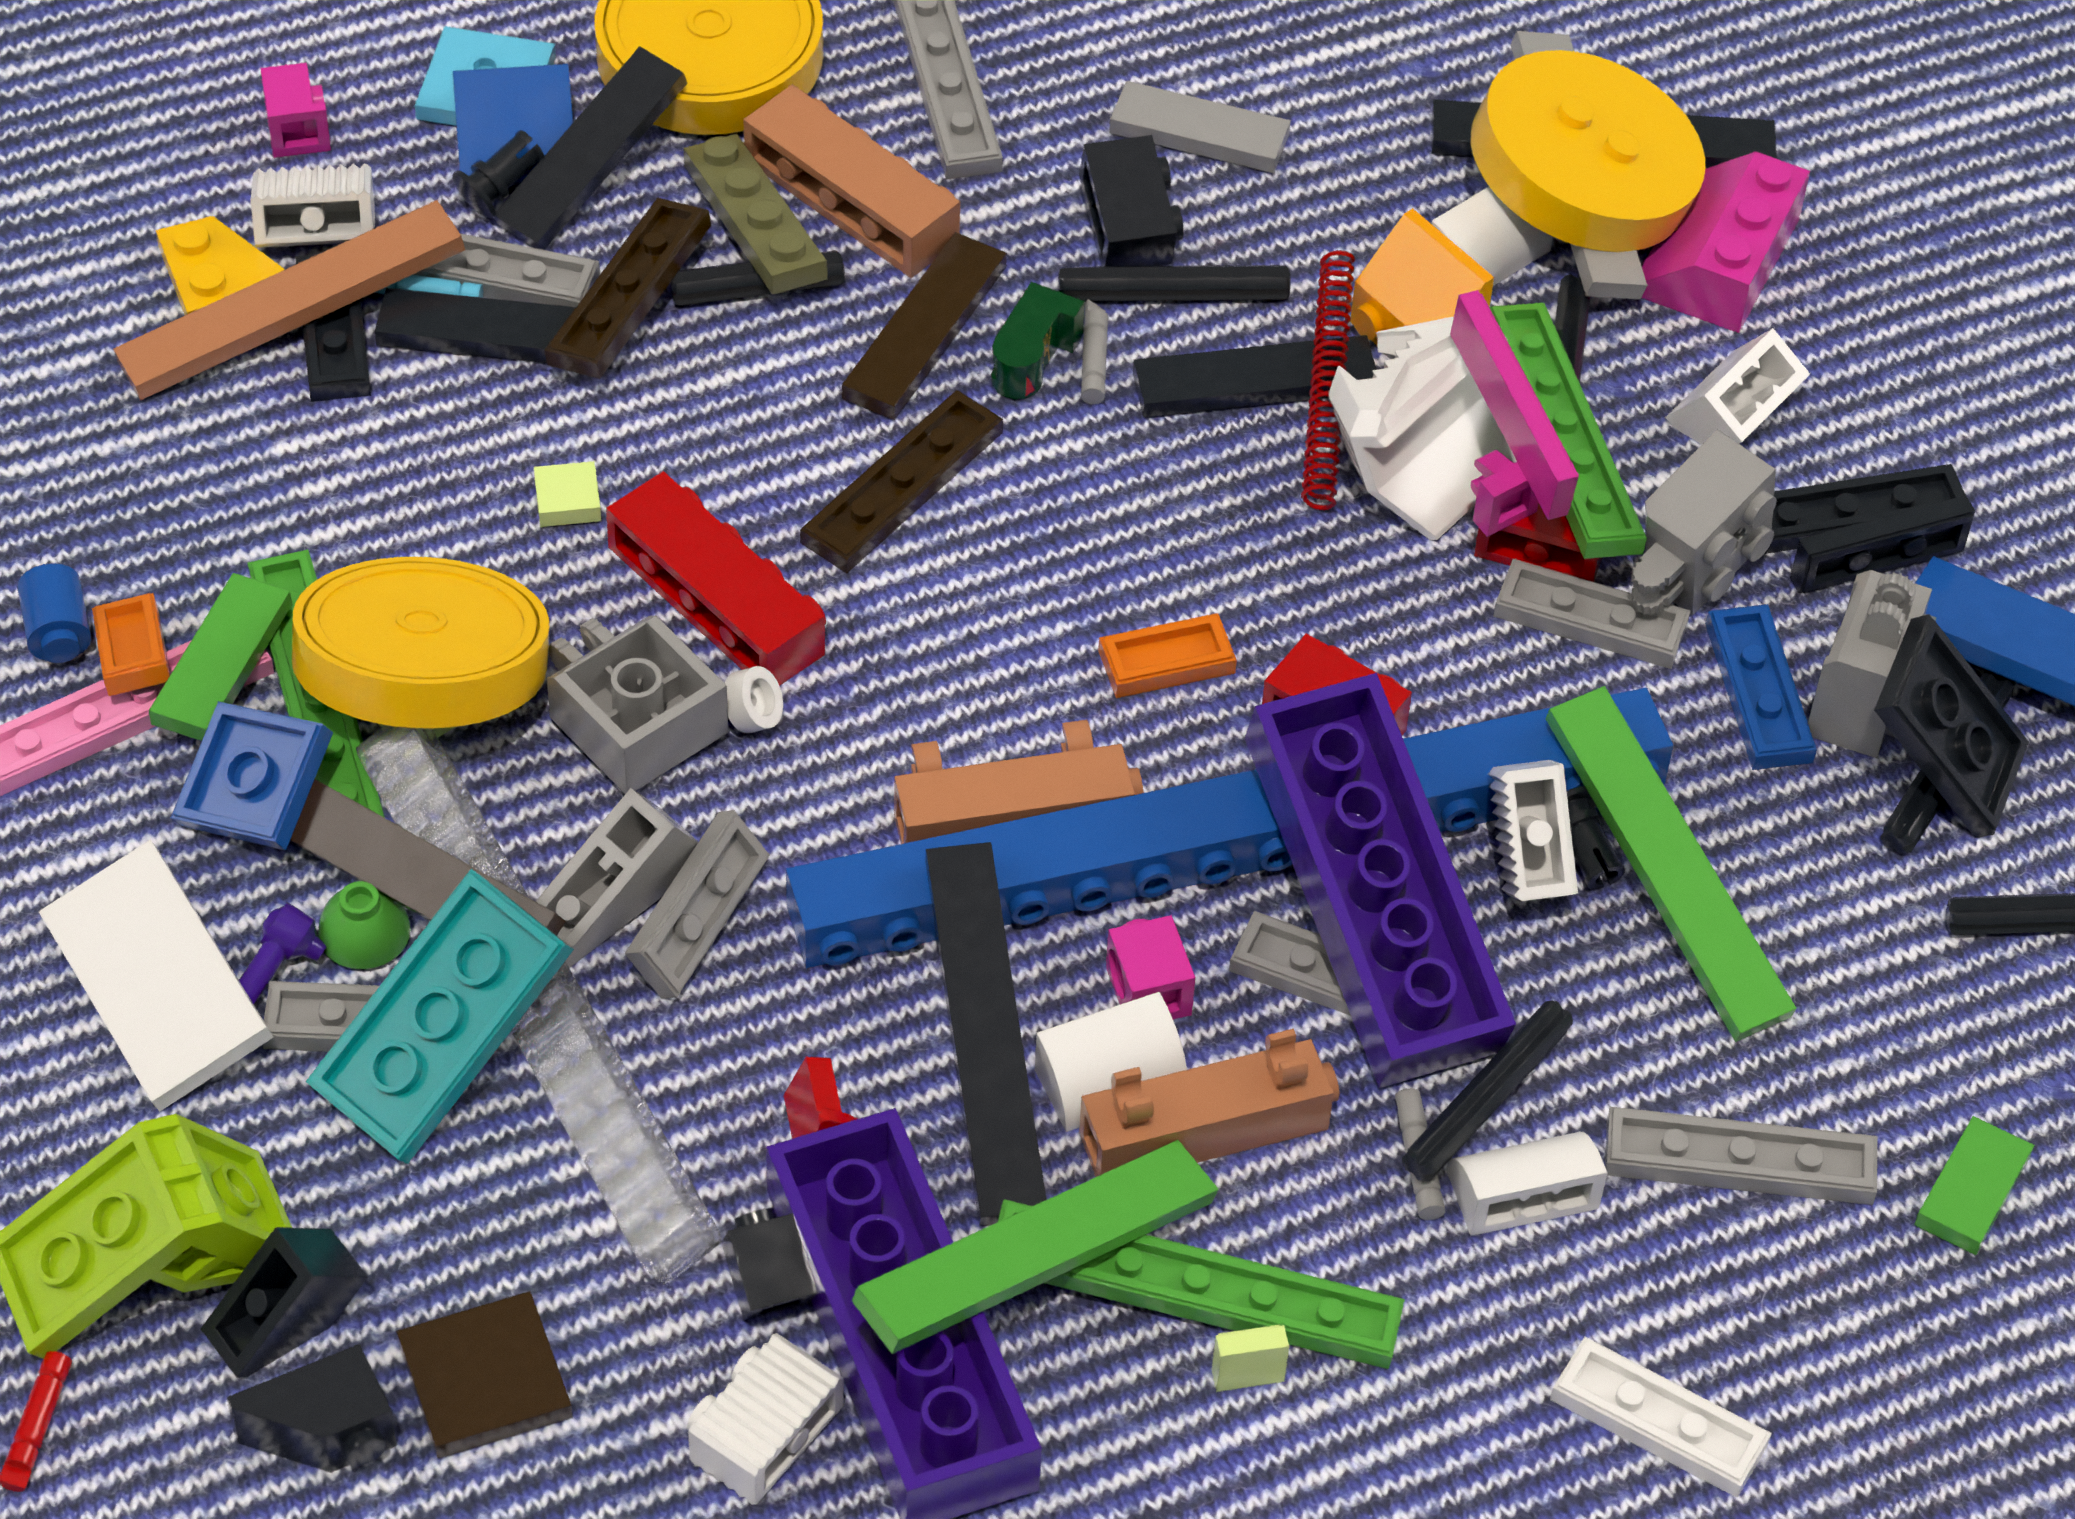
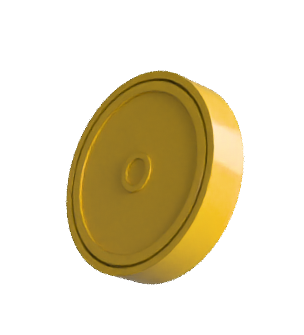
(729, 51)
(1587, 151)
(420, 642)

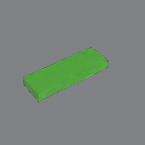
(220, 655)

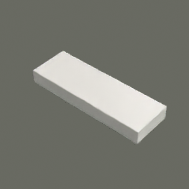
(1660, 1416)

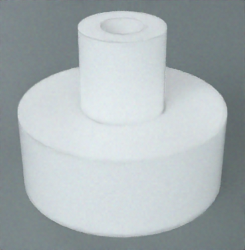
(753, 699)

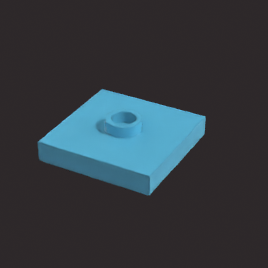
(472, 50)

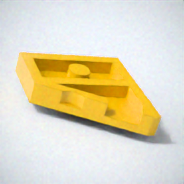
(210, 261)

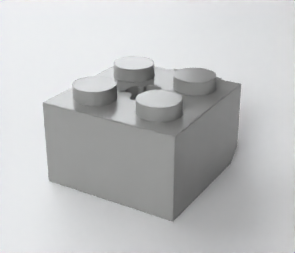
(1704, 526)
(1862, 660)
(635, 700)

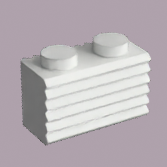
(311, 205)
(1534, 830)
(763, 1417)

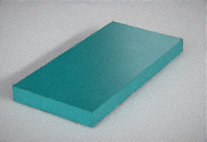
(439, 1016)

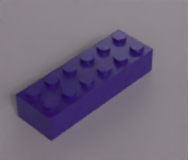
(1378, 880)
(944, 1407)

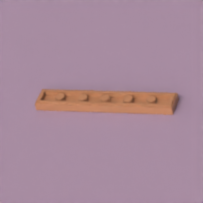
(288, 299)

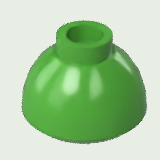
(363, 927)

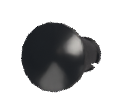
(494, 176)
(1590, 842)

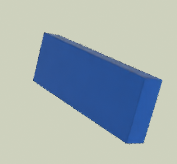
(1760, 687)

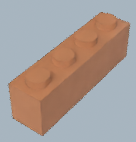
(852, 180)

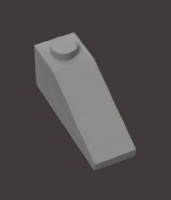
(617, 873)

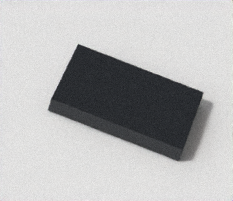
(1951, 726)

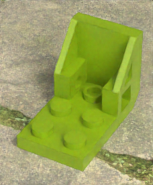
(152, 1206)

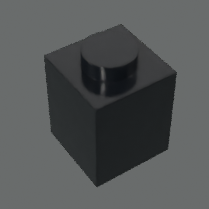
(768, 1264)

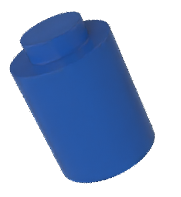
(53, 612)

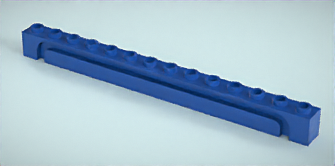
(1152, 840)

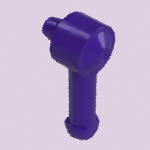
(286, 936)

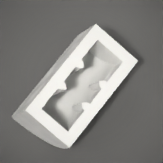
(1493, 234)
(1740, 390)
(1087, 1051)
(1528, 1182)

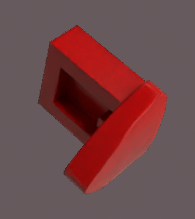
(813, 1098)

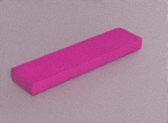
(1514, 405)

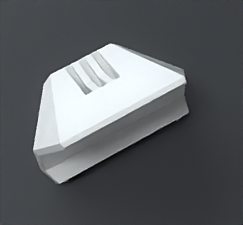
(1418, 426)

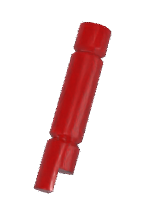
(35, 1421)

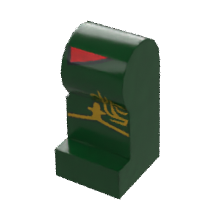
(1031, 336)

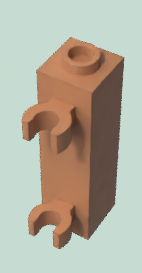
(985, 794)
(1211, 1106)

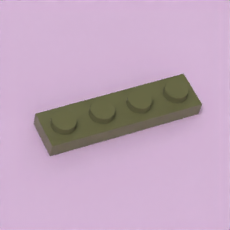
(755, 214)

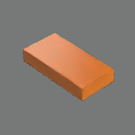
(131, 644)
(1167, 655)

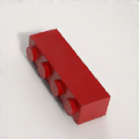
(715, 579)

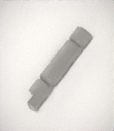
(1094, 354)
(1412, 1125)

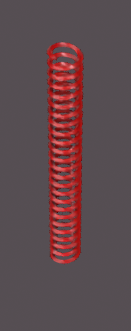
(1315, 377)

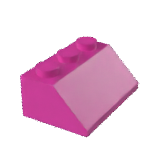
(1728, 240)

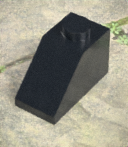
(283, 1298)
(318, 1413)

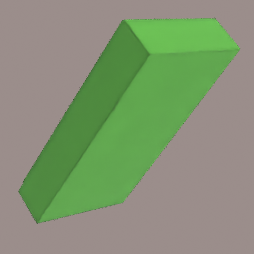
(1974, 1185)

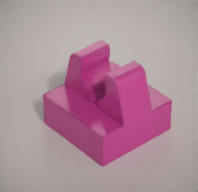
(1500, 493)

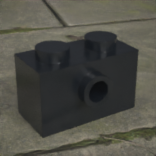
(1129, 202)

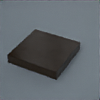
(484, 1374)

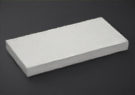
(155, 975)

